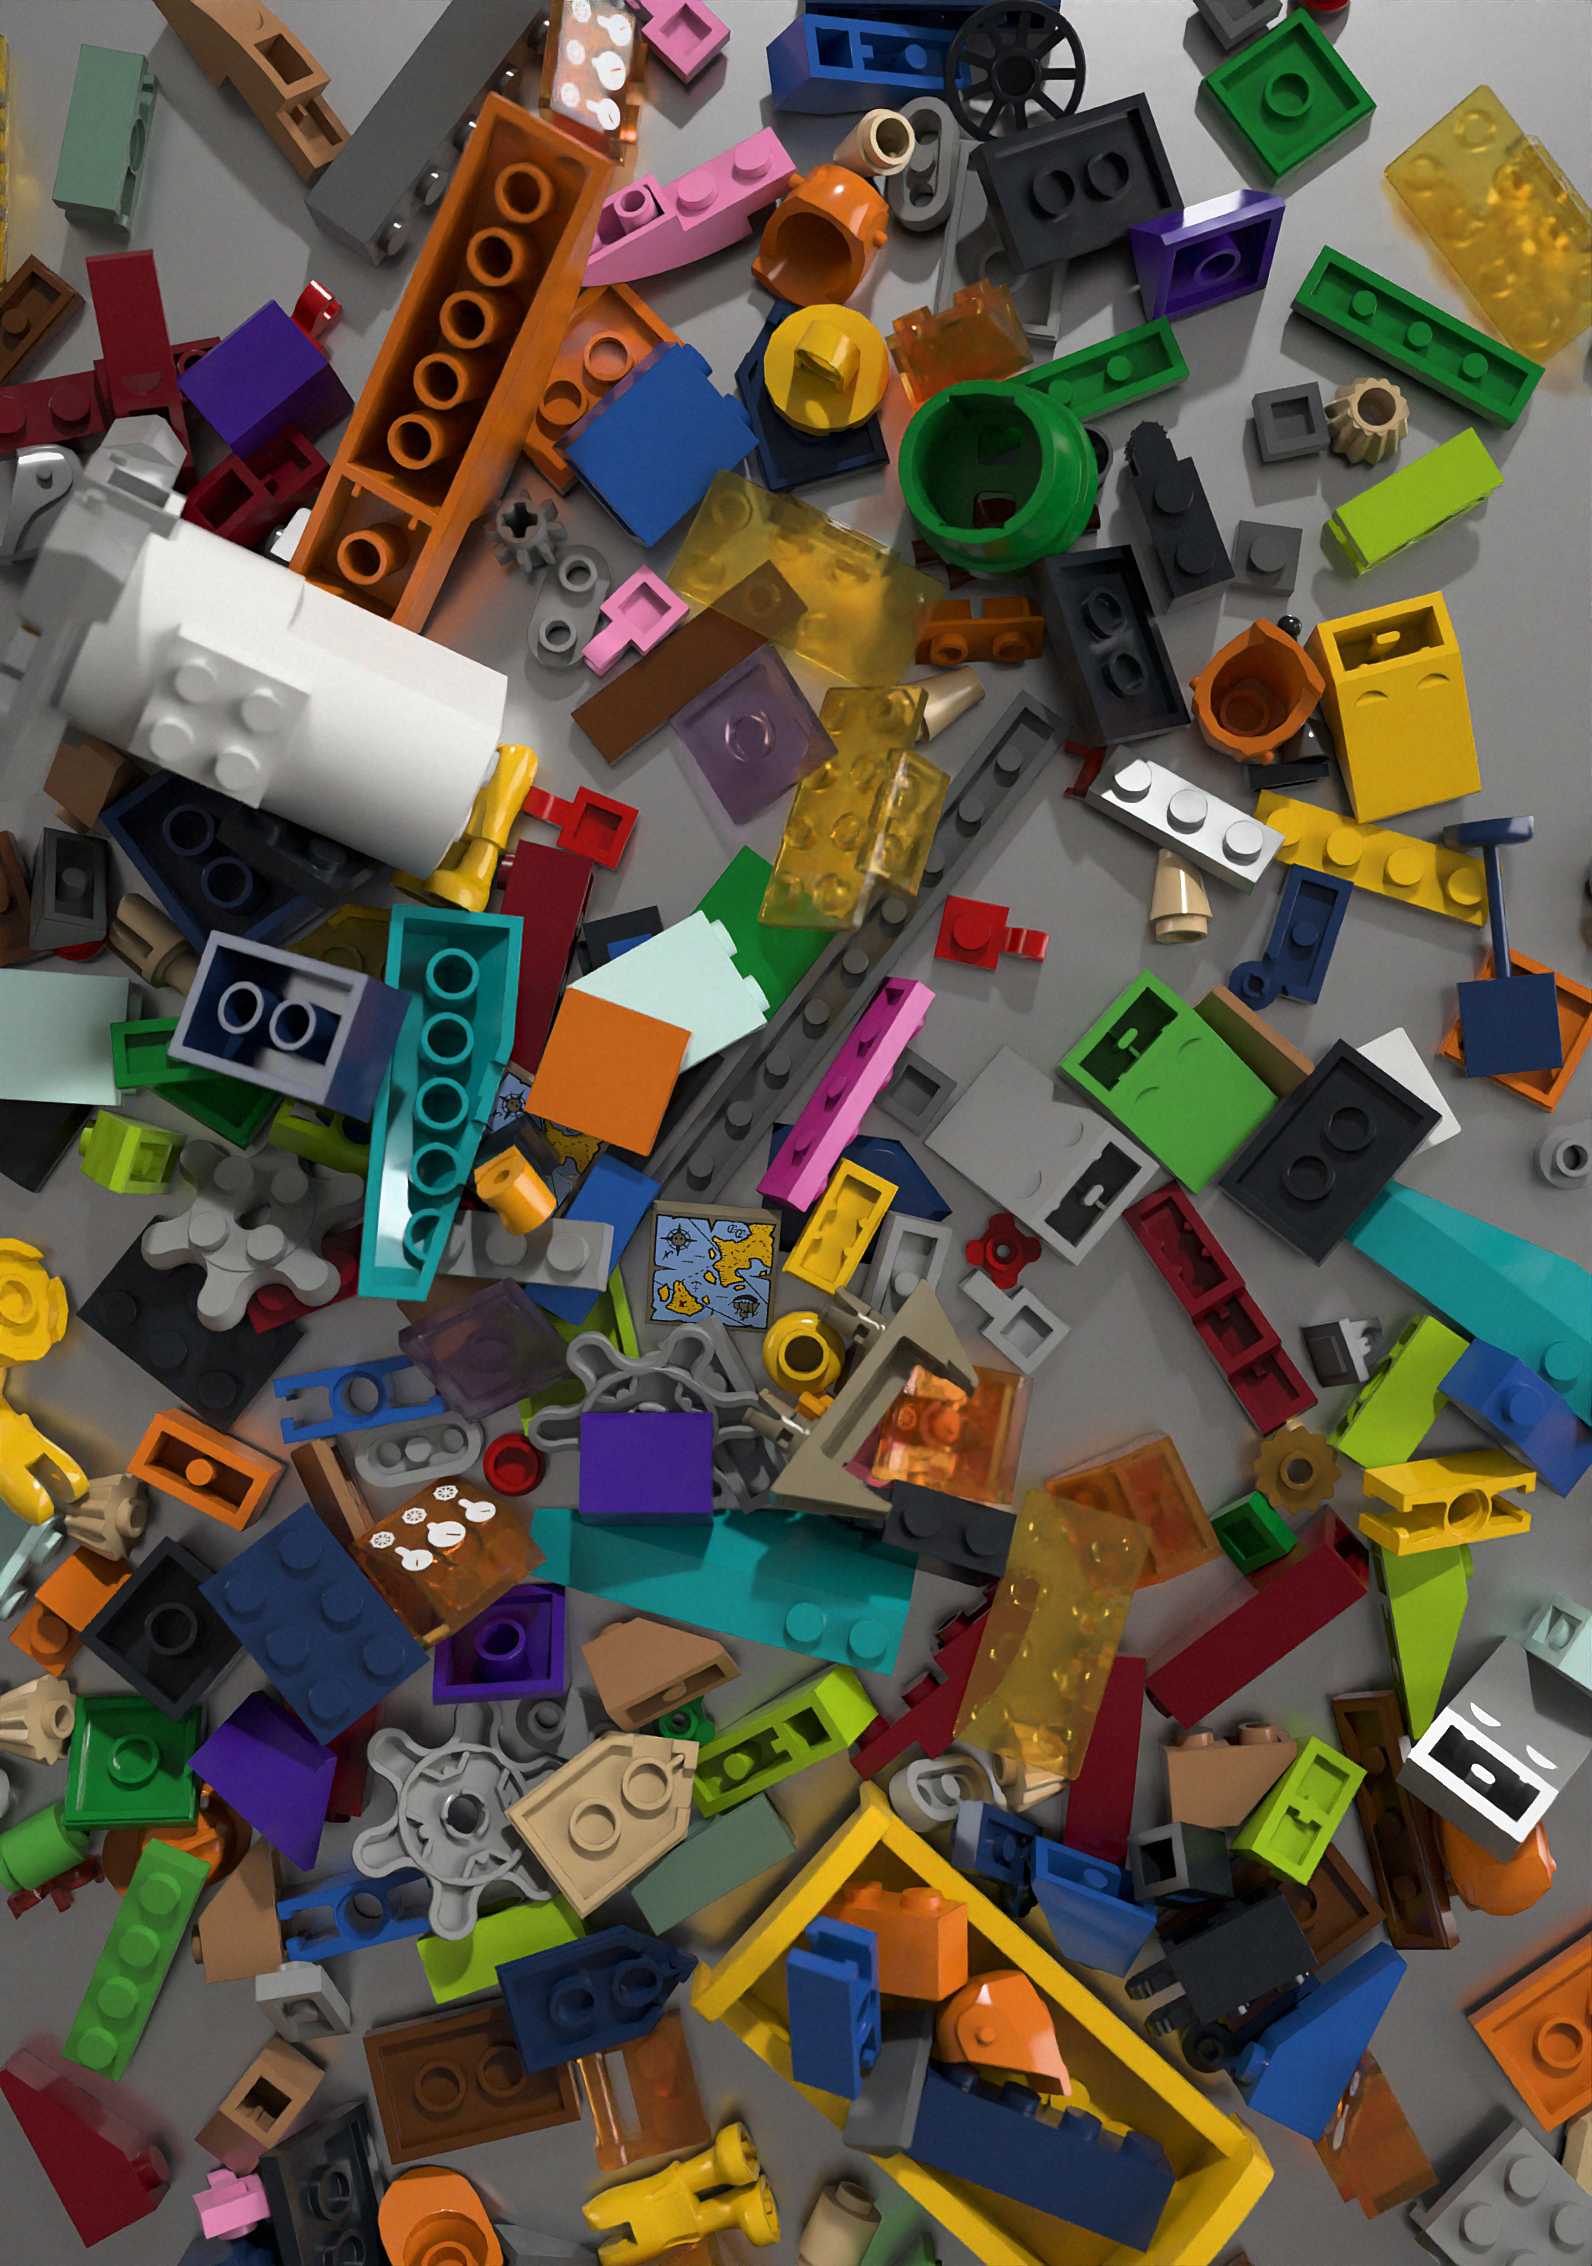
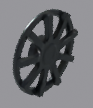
(1014, 70)

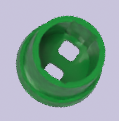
(944, 476)

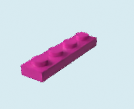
(845, 1093)

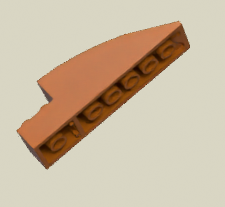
(458, 367)

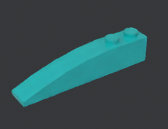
(435, 1086)
(1486, 1286)
(753, 1576)

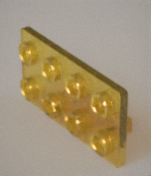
(1503, 222)
(806, 581)
(858, 814)
(1053, 1633)

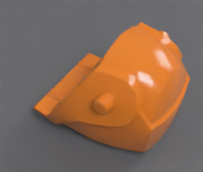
(822, 238)
(1255, 693)
(1486, 1882)
(1003, 2026)

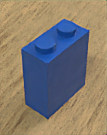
(657, 441)

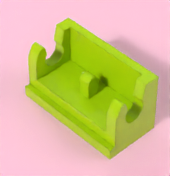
(1299, 1812)

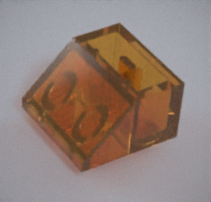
(964, 343)
(1152, 1487)

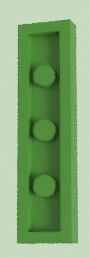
(135, 1959)

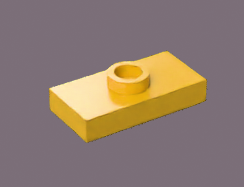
(840, 1227)

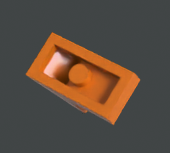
(67, 1606)

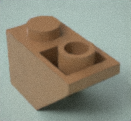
(1222, 1776)
(260, 2106)

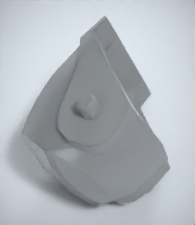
(40, 493)

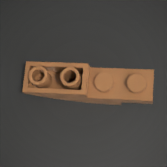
(270, 69)

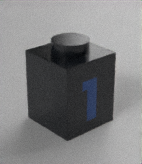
(615, 936)
(1180, 1866)

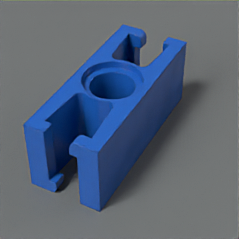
(611, 1196)
(346, 1416)
(352, 1929)
(834, 2006)

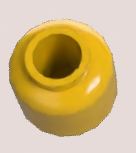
(803, 1353)

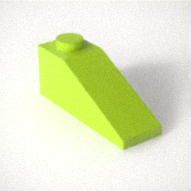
(130, 1154)
(1421, 1614)
(782, 1738)

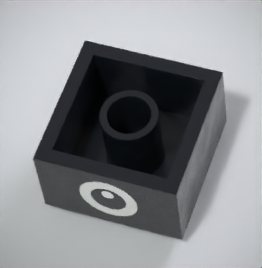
(166, 1633)

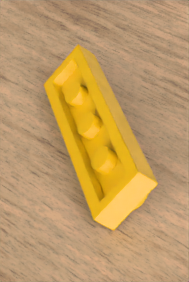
(1378, 860)

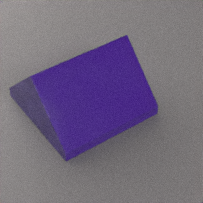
(1206, 252)
(263, 381)
(646, 1469)
(508, 1650)
(271, 1775)

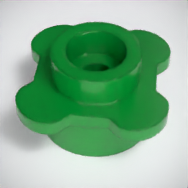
(695, 1728)

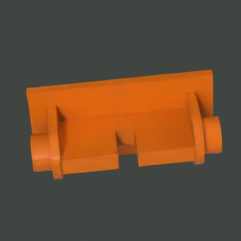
(1007, 632)

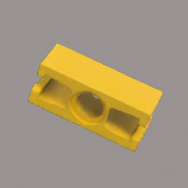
(1446, 1501)

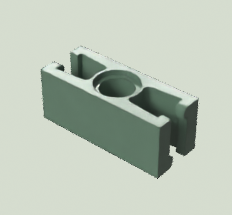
(105, 138)
(713, 1860)

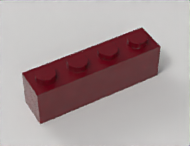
(553, 896)

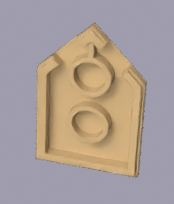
(608, 1813)

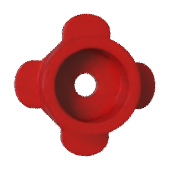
(1021, 1251)

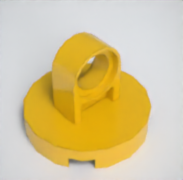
(826, 369)
(30, 1305)

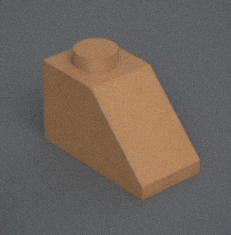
(90, 782)
(653, 1669)
(241, 1925)

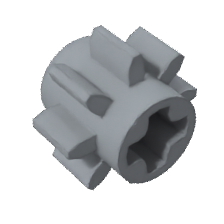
(525, 532)

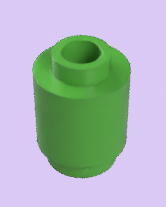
(40, 1850)

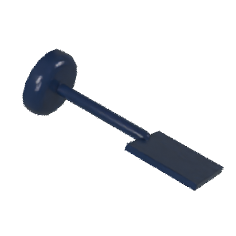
(1504, 1020)

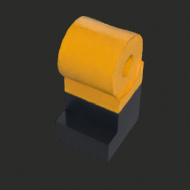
(513, 1173)

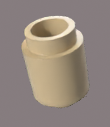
(839, 2227)

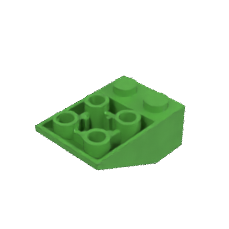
(1168, 1081)

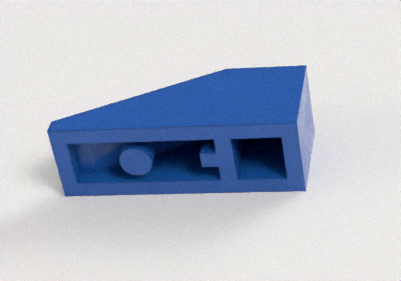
(858, 65)
(1520, 1414)
(1316, 2045)

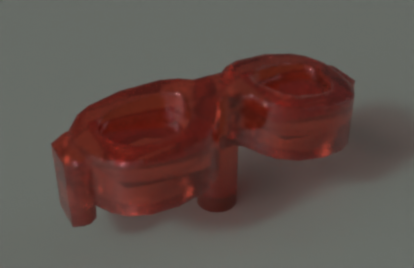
(1090, 768)
(67, 1881)

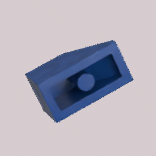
(1090, 1907)

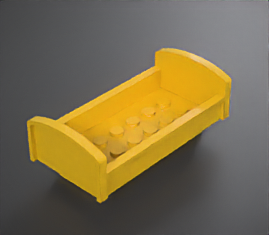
(1108, 2066)

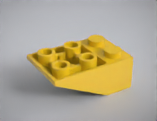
(1397, 706)

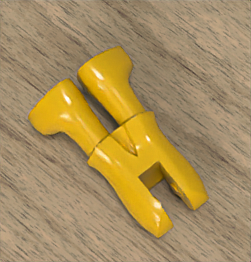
(468, 867)
(30, 1453)
(668, 2210)

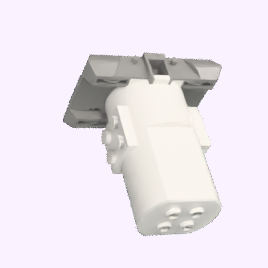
(237, 671)

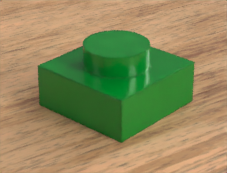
(1252, 1532)

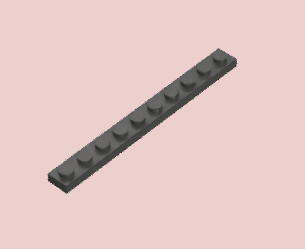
(858, 961)

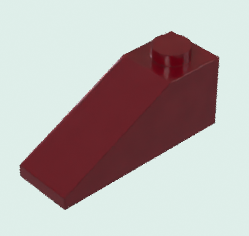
(87, 2150)

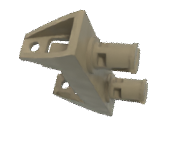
(821, 1448)

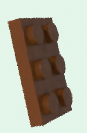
(1330, 1911)
(461, 2083)

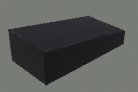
(1281, 776)

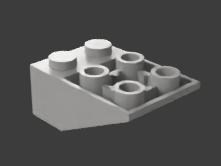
(1041, 1155)
(1502, 1750)

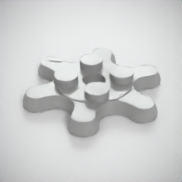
(279, 1251)
(656, 1382)
(418, 1833)

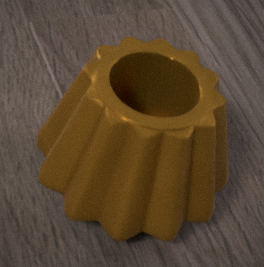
(1319, 1474)

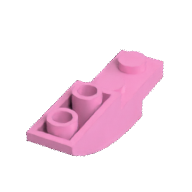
(702, 212)

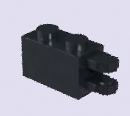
(1173, 522)
(936, 1533)
(1226, 1960)

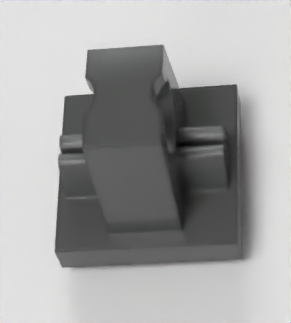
(1345, 1349)

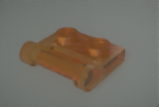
(663, 2092)

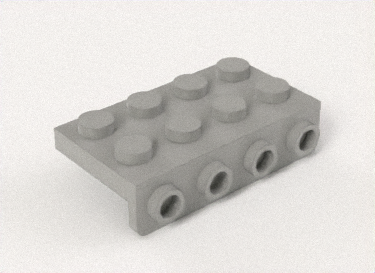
(1510, 2210)

